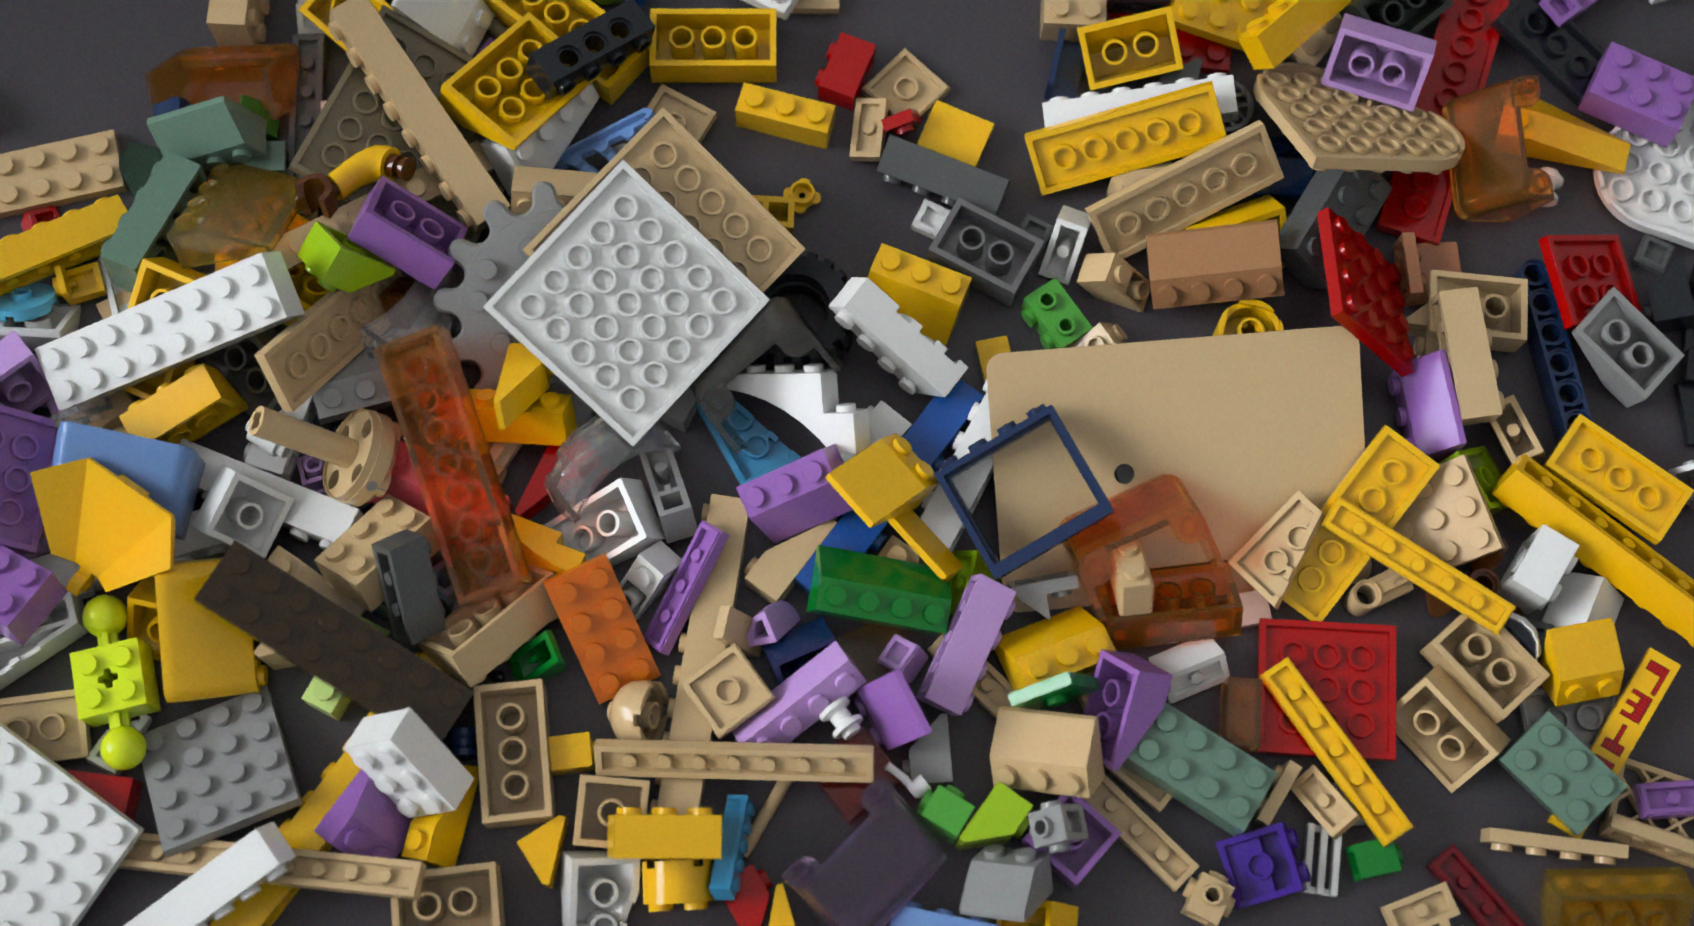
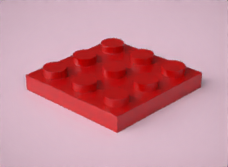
(1584, 271)

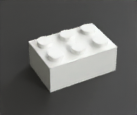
(409, 763)

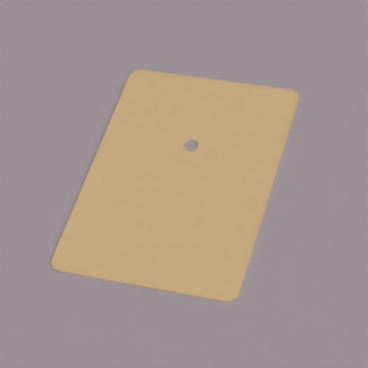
(1224, 413)

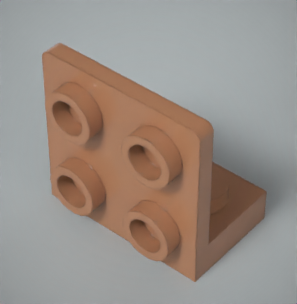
(1415, 263)

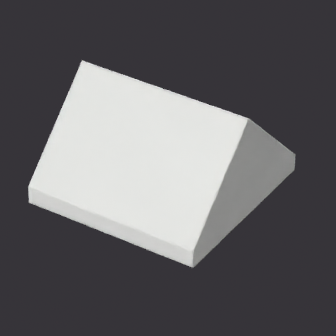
(40, 331)
(1583, 600)

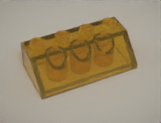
(1616, 897)

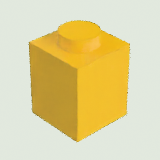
(571, 753)

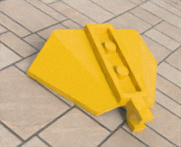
(103, 525)

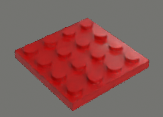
(1365, 292)
(1347, 669)

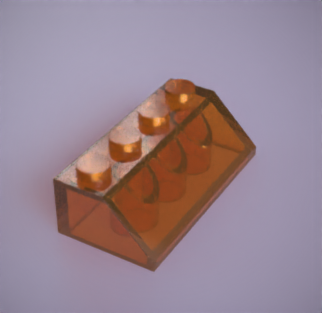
(1188, 605)

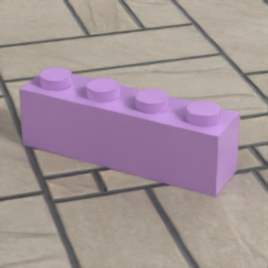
(967, 645)
(803, 697)

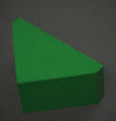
(538, 659)

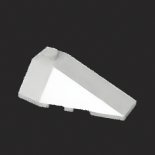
(597, 888)

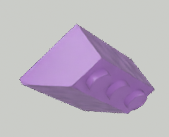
(1429, 407)
(794, 496)

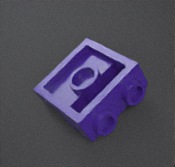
(1263, 865)

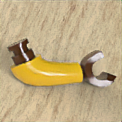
(359, 170)

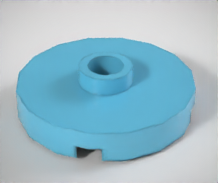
(28, 302)

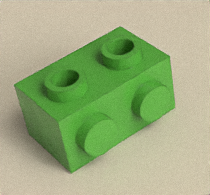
(1054, 316)
(945, 812)

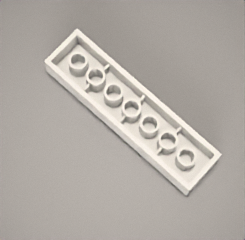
(170, 330)

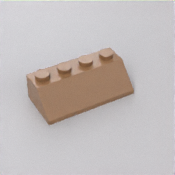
(1215, 264)

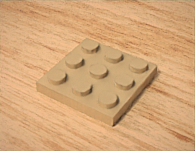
(1452, 516)

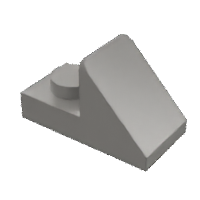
(1034, 589)

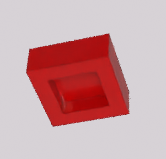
(902, 122)

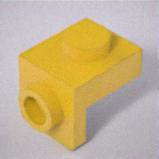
(79, 283)

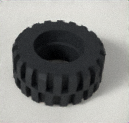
(822, 283)

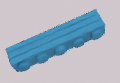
(735, 829)

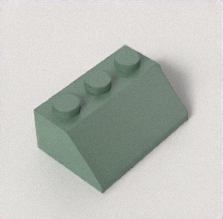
(211, 133)

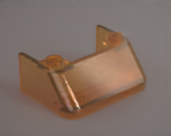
(206, 73)
(1138, 513)

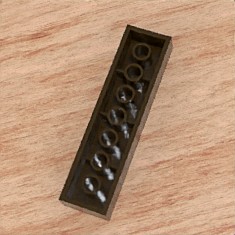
(329, 641)

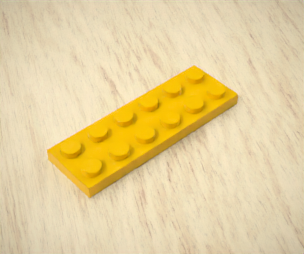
(1125, 138)
(1383, 486)

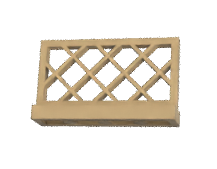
(1645, 835)

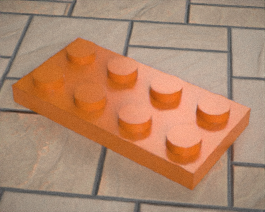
(601, 627)

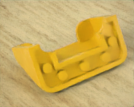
(198, 649)

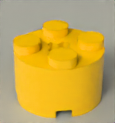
(1248, 317)
(676, 883)

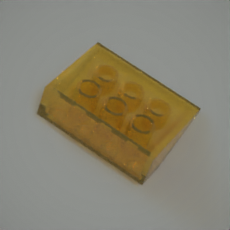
(234, 215)

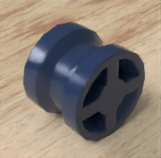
(463, 743)

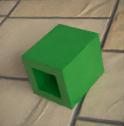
(1372, 860)

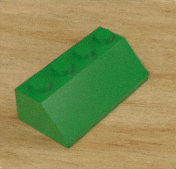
(879, 591)

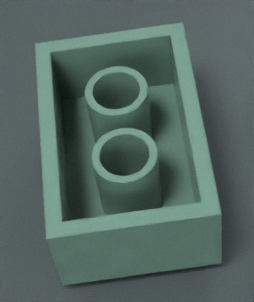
(1561, 773)

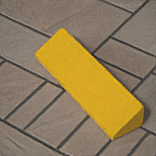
(926, 545)

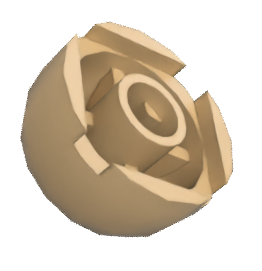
(639, 711)

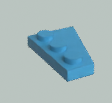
(764, 449)

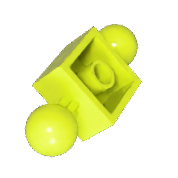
(132, 693)

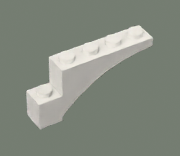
(811, 399)

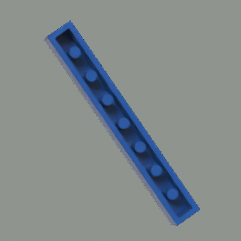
(930, 440)

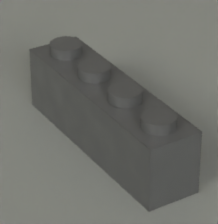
(942, 175)

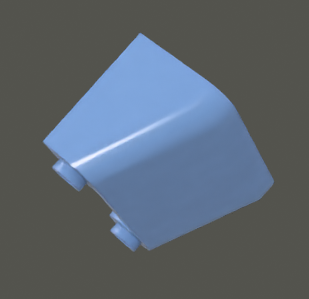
(160, 467)

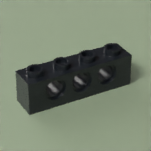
(625, 21)

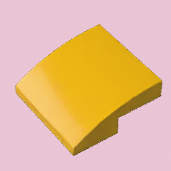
(956, 133)

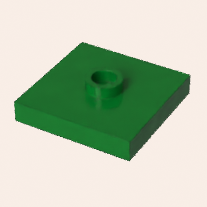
(1053, 691)

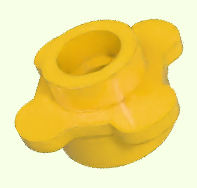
(804, 187)

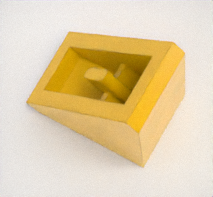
(544, 848)

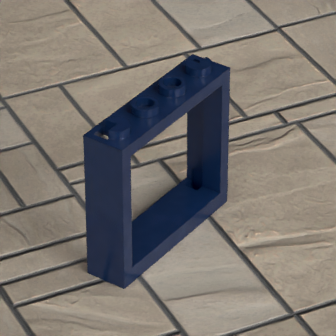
(982, 450)

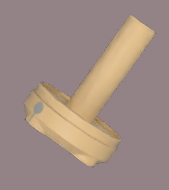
(355, 456)

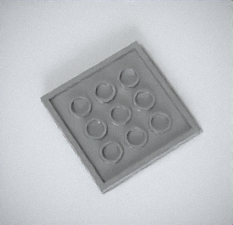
(218, 771)

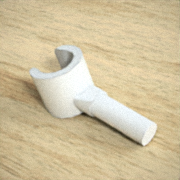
(917, 787)

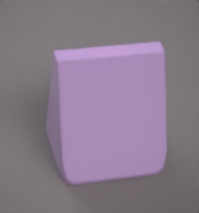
(903, 655)

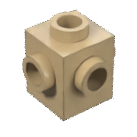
(1199, 907)

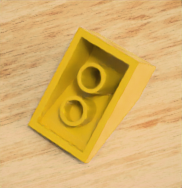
(884, 480)

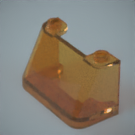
(1493, 172)

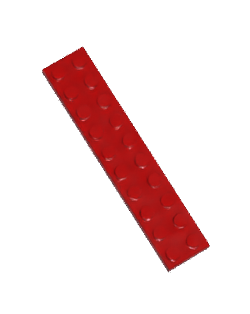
(1459, 66)

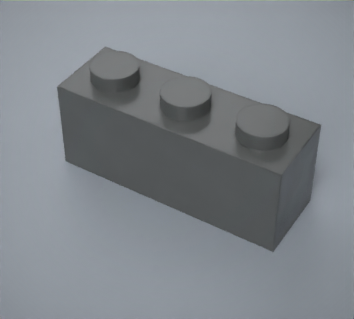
(409, 586)

